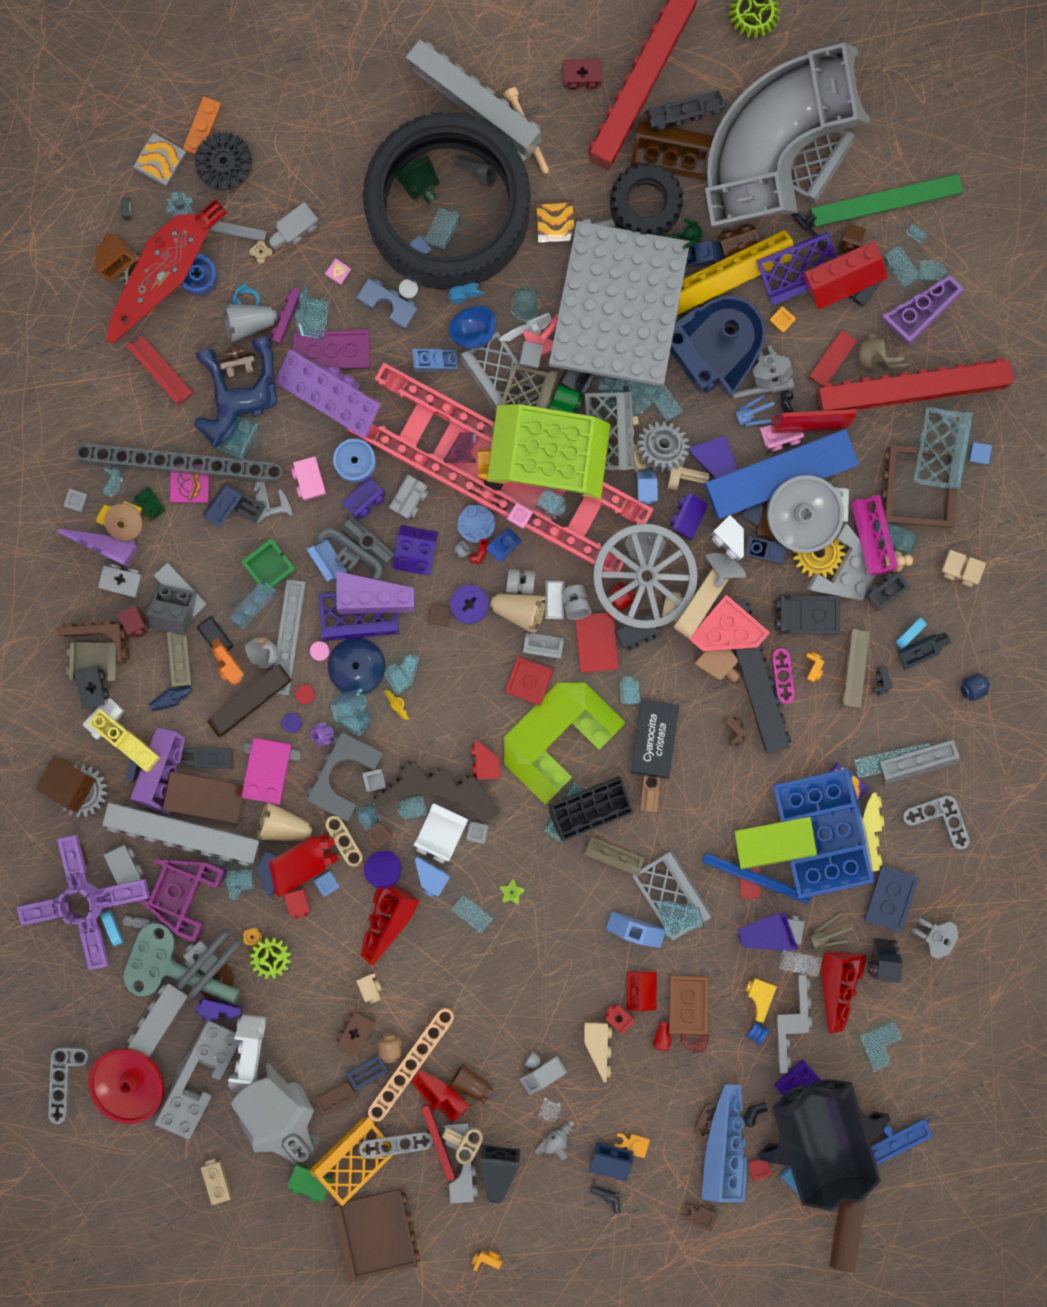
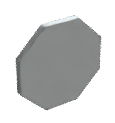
(646, 542)

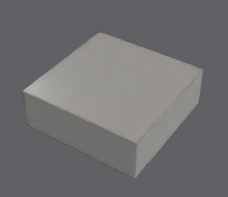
(75, 500)
(477, 832)

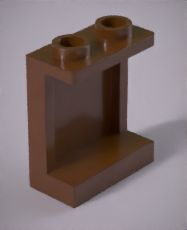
(65, 784)

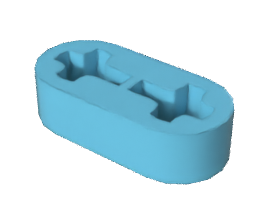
(910, 633)
(112, 927)

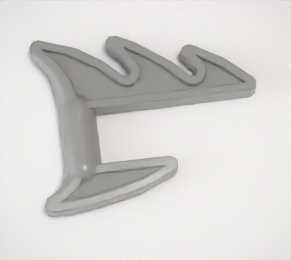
(263, 497)

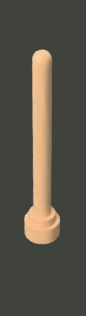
(511, 96)

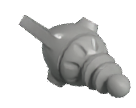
(556, 1142)

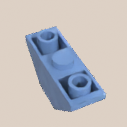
(434, 360)
(635, 930)

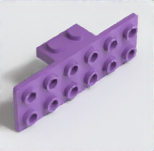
(329, 392)

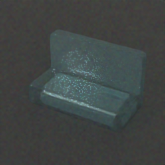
(442, 228)

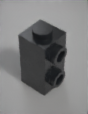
(630, 636)

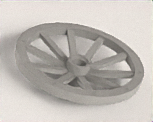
(691, 578)

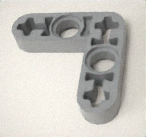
(940, 811)

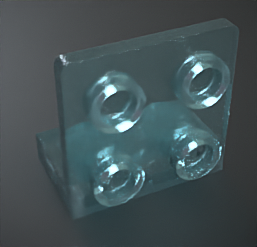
(312, 315)

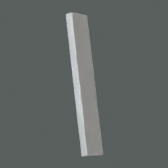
(290, 627)

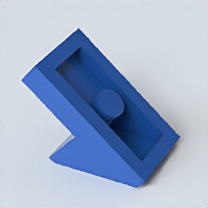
(504, 544)

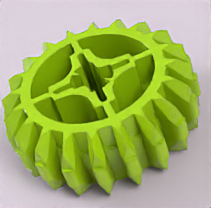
(760, 28)

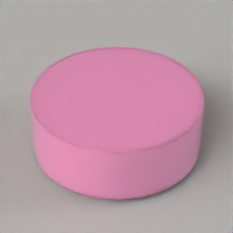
(319, 651)

